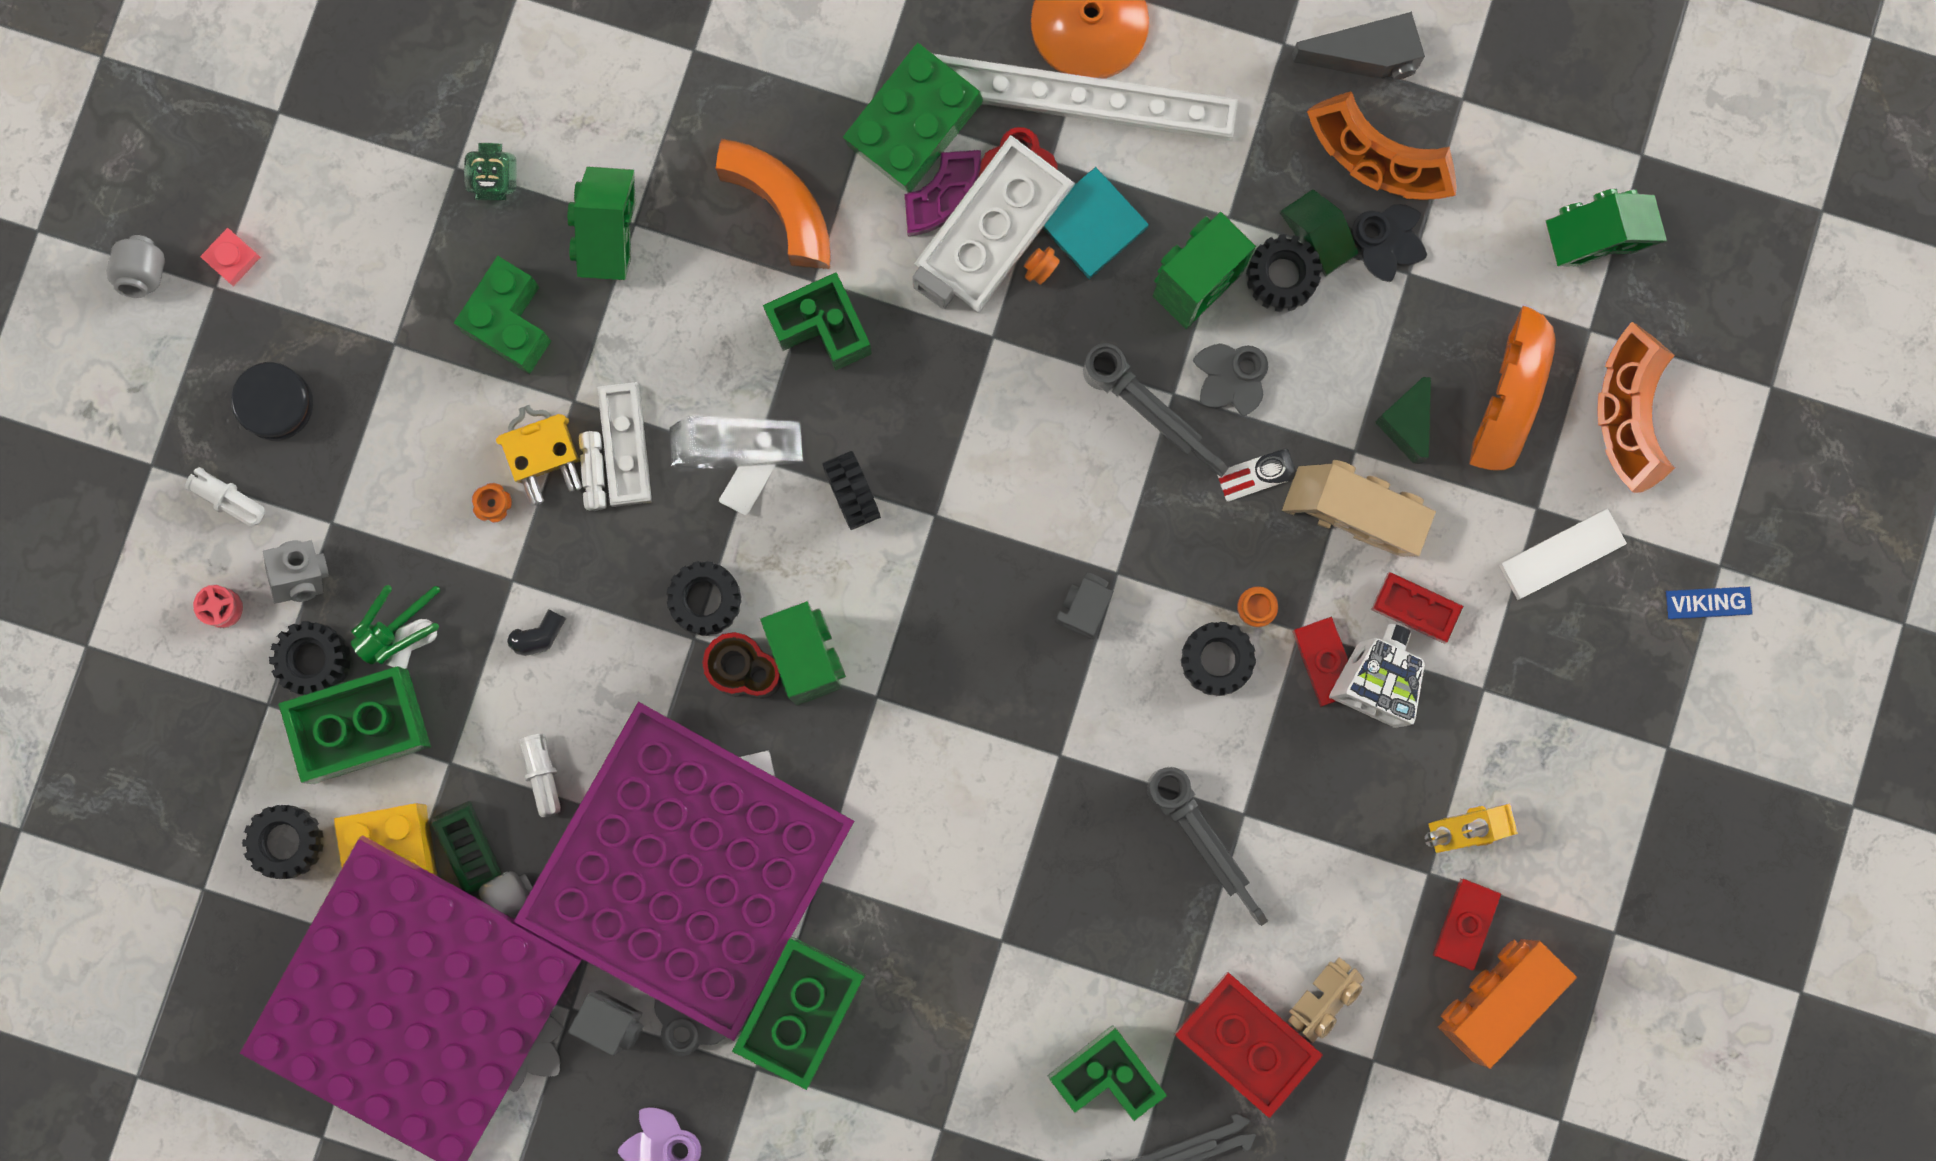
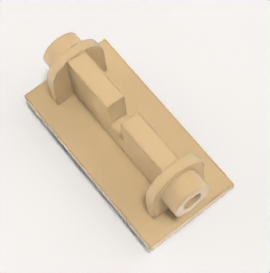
(1319, 1014)

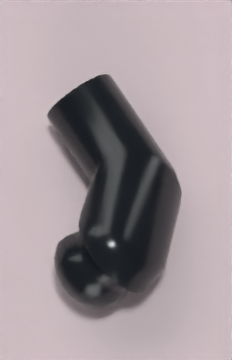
(537, 639)

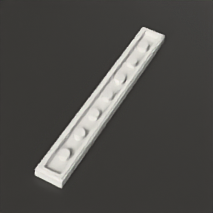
(1099, 99)

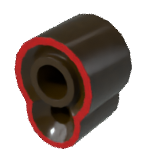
(740, 667)

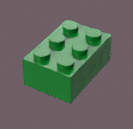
(913, 118)
(1203, 269)
(801, 654)
(354, 725)
(798, 1013)

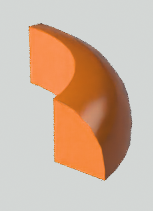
(1376, 158)
(786, 193)
(1520, 389)
(1626, 409)

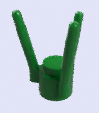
(374, 641)

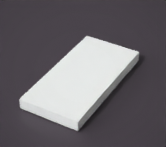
(995, 223)

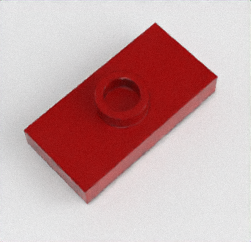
(1417, 607)
(1322, 656)
(1467, 924)

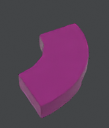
(937, 200)

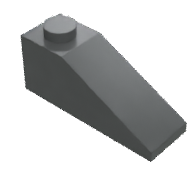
(1369, 50)

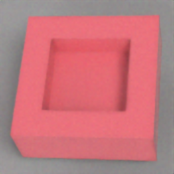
(230, 257)

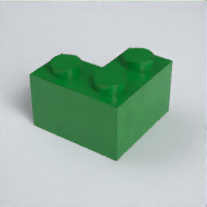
(602, 222)
(1605, 227)
(822, 311)
(495, 317)
(1103, 1065)

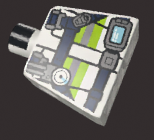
(1382, 679)

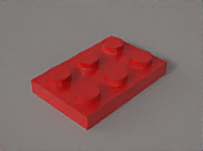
(1248, 1044)

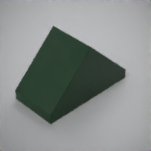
(1322, 226)
(1409, 421)

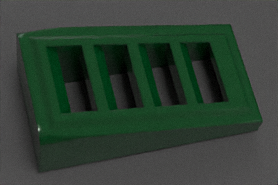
(453, 854)

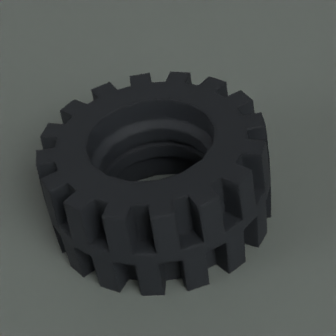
(692, 575)
(1241, 647)
(257, 839)

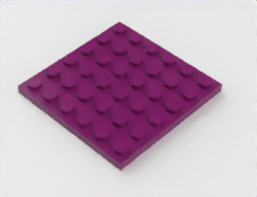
(684, 871)
(410, 1004)

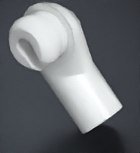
(402, 657)

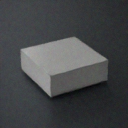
(932, 287)

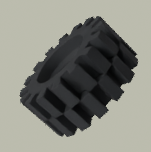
(1291, 250)
(851, 490)
(292, 641)

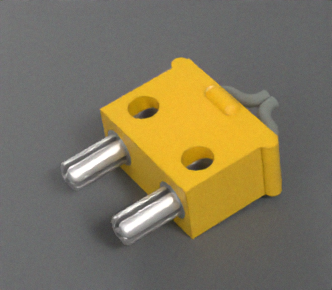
(539, 445)
(1475, 827)

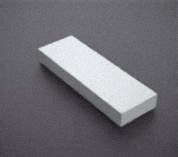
(624, 444)
(1562, 554)

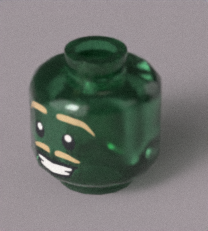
(490, 172)

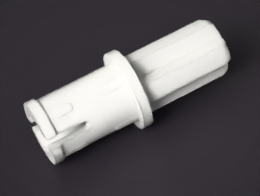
(225, 497)
(540, 774)

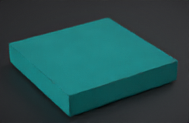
(1094, 223)

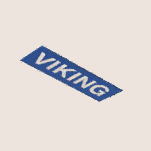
(1709, 602)

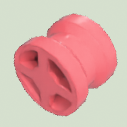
(209, 605)

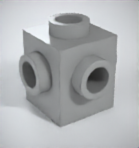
(295, 571)

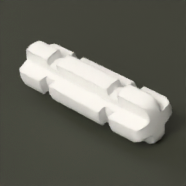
(592, 470)

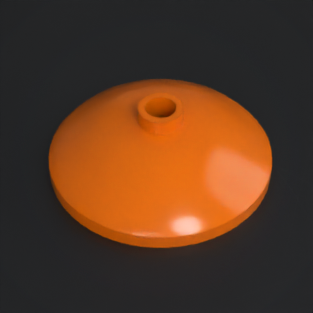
(1089, 45)

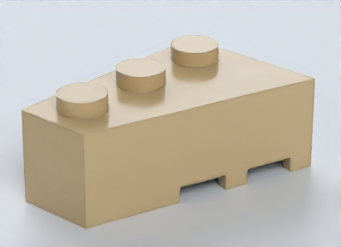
(1361, 507)

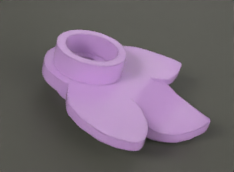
(658, 1139)

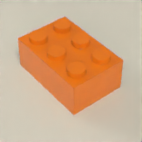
(1505, 1001)

